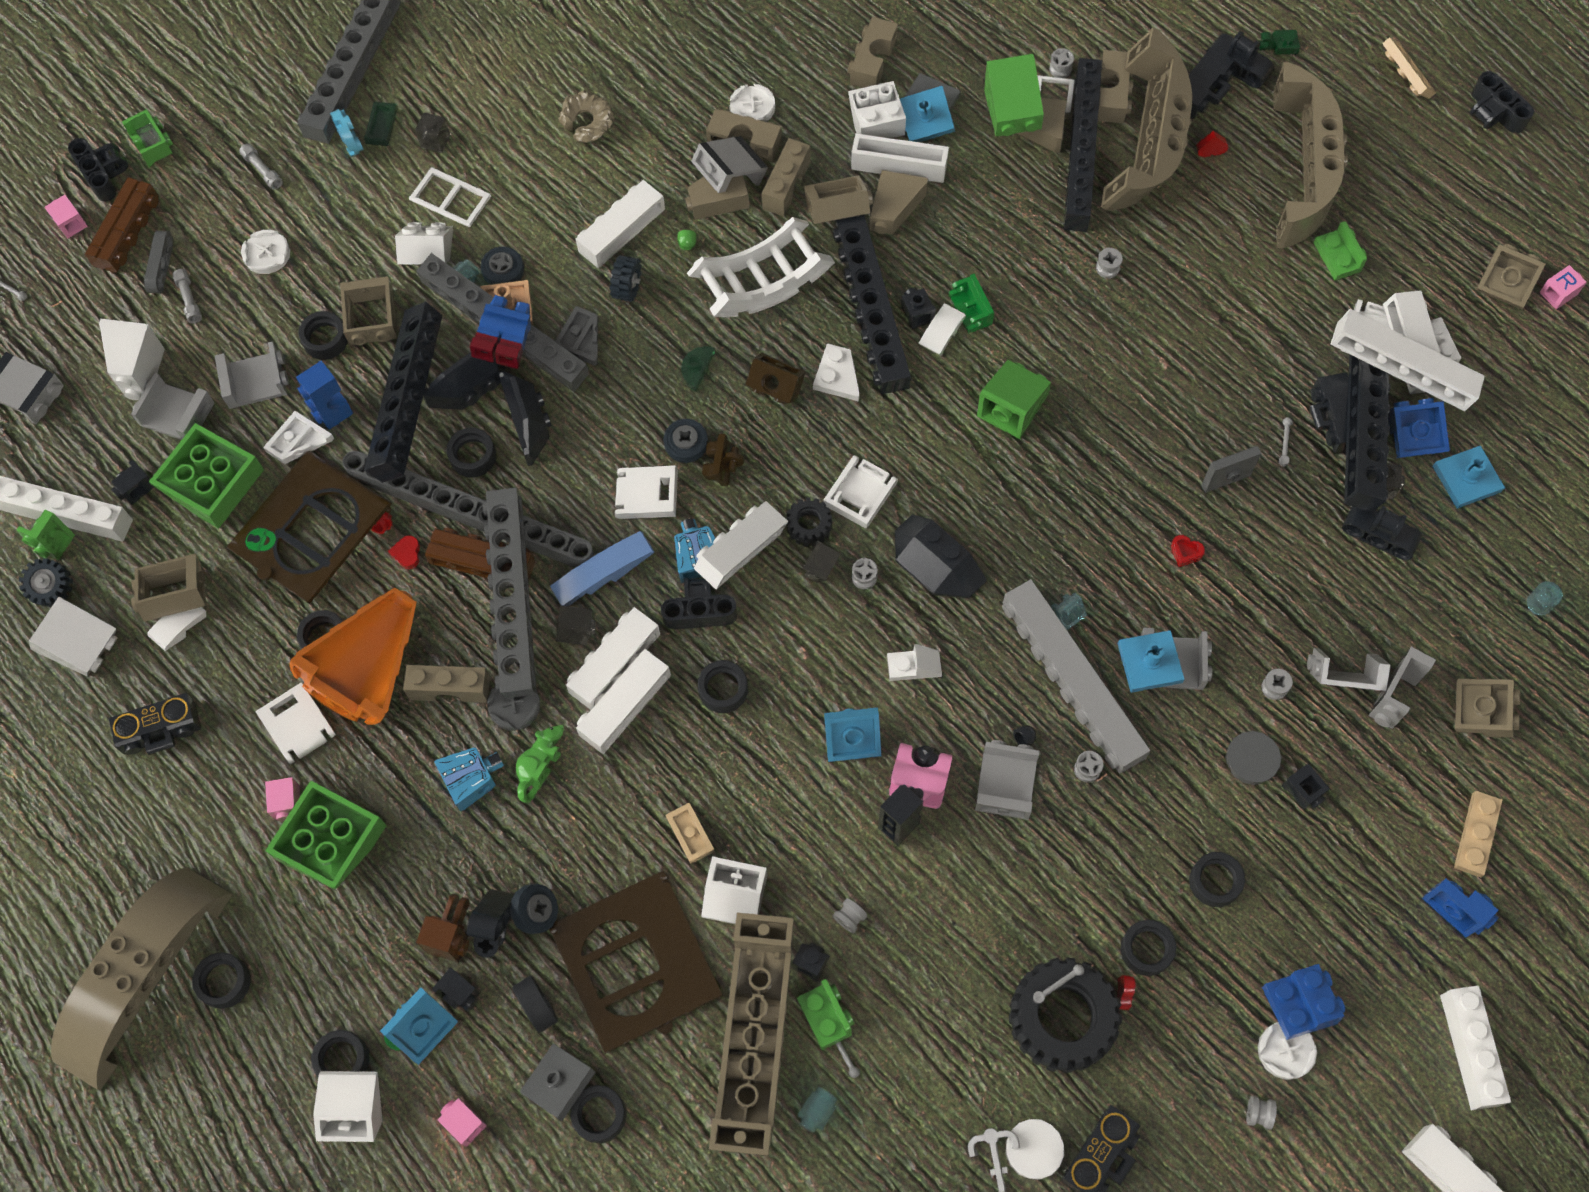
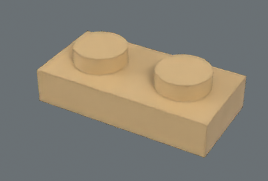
(690, 833)

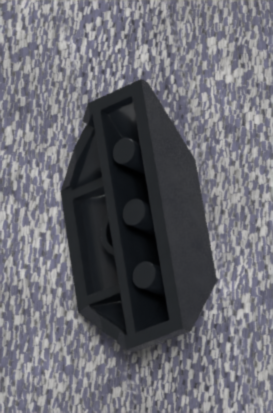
(463, 383)
(526, 414)
(936, 559)

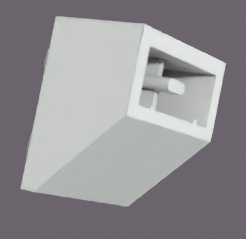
(878, 111)
(417, 242)
(733, 889)
(347, 1106)

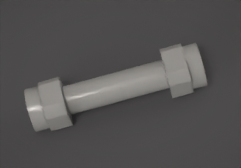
(251, 155)
(191, 310)

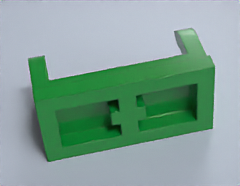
(971, 300)

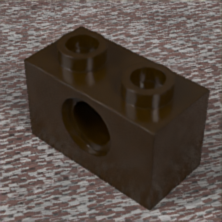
(789, 378)

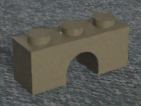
(878, 38)
(1114, 101)
(763, 136)
(790, 166)
(466, 683)

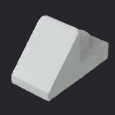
(915, 664)

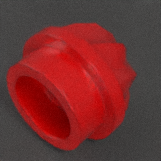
(383, 524)

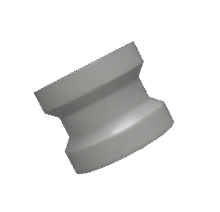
(1060, 57)
(1104, 267)
(864, 567)
(1276, 690)
(1089, 760)
(850, 915)
(1261, 1112)

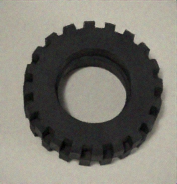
(1057, 1053)

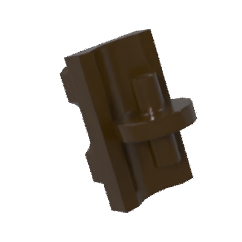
(725, 460)

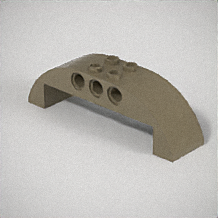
(1162, 124)
(1322, 151)
(129, 970)
(753, 1035)

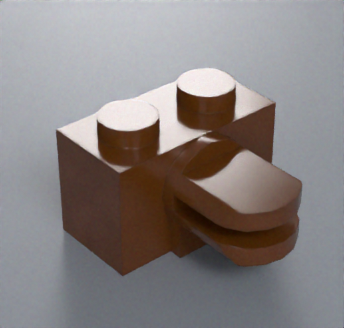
(445, 935)

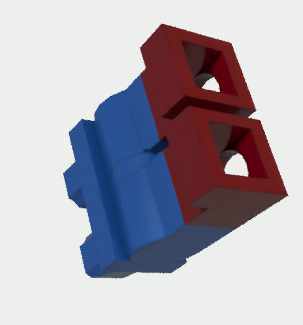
(502, 333)

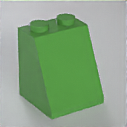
(1013, 95)
(1012, 398)

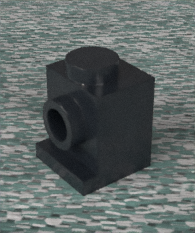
(917, 307)
(131, 484)
(1309, 779)
(810, 960)
(457, 991)

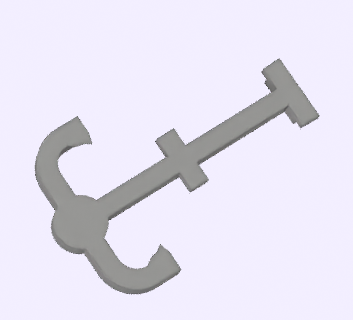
(992, 1136)

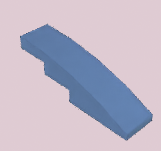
(602, 568)

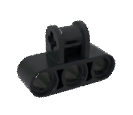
(1249, 64)
(1500, 103)
(98, 166)
(1383, 531)
(698, 596)
(490, 922)

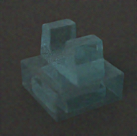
(1070, 610)

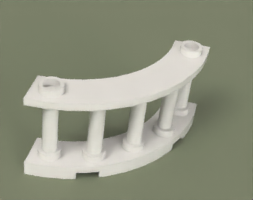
(769, 294)

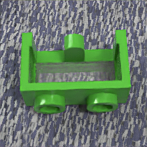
(147, 137)

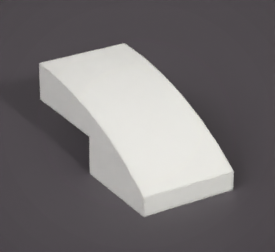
(942, 329)
(173, 628)

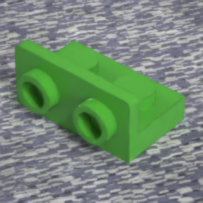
(1341, 252)
(47, 536)
(825, 1015)

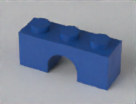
(323, 395)

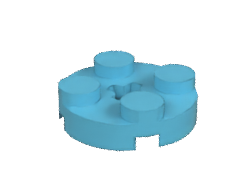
(343, 127)

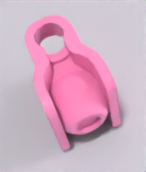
(930, 779)

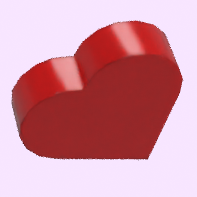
(1212, 145)
(1186, 551)
(405, 552)
(1126, 991)

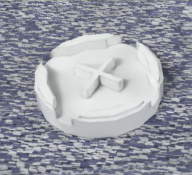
(753, 102)
(265, 251)
(1285, 1057)
(1039, 1149)

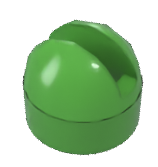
(686, 239)

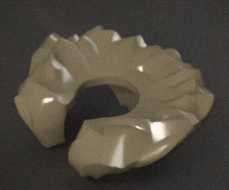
(596, 106)

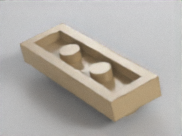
(1408, 68)
(1478, 834)

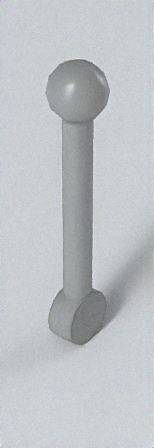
(21, 295)
(1284, 459)
(1039, 996)
(853, 1071)

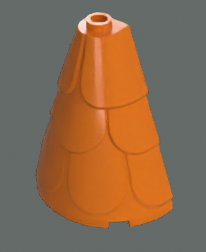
(359, 659)

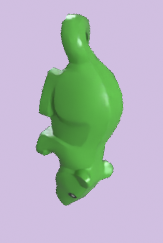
(533, 763)

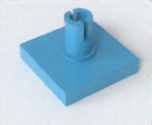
(927, 115)
(1468, 477)
(1150, 661)
(852, 734)
(419, 1026)

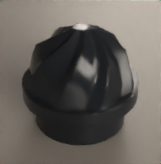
(925, 756)

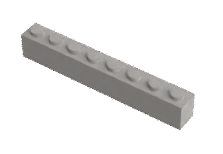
(1075, 677)

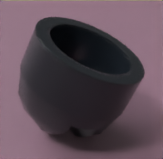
(1024, 735)

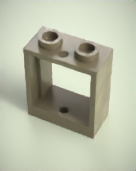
(838, 199)
(355, 292)
(167, 573)

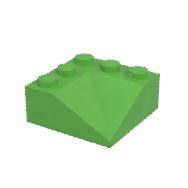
(207, 475)
(325, 836)

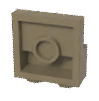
(1510, 276)
(1487, 707)

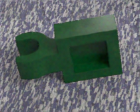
(1281, 41)

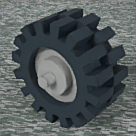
(625, 278)
(45, 582)

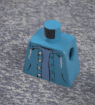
(689, 545)
(468, 775)

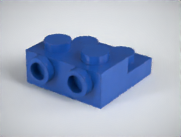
(1419, 428)
(1463, 912)
(1304, 1001)

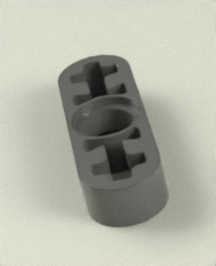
(158, 262)

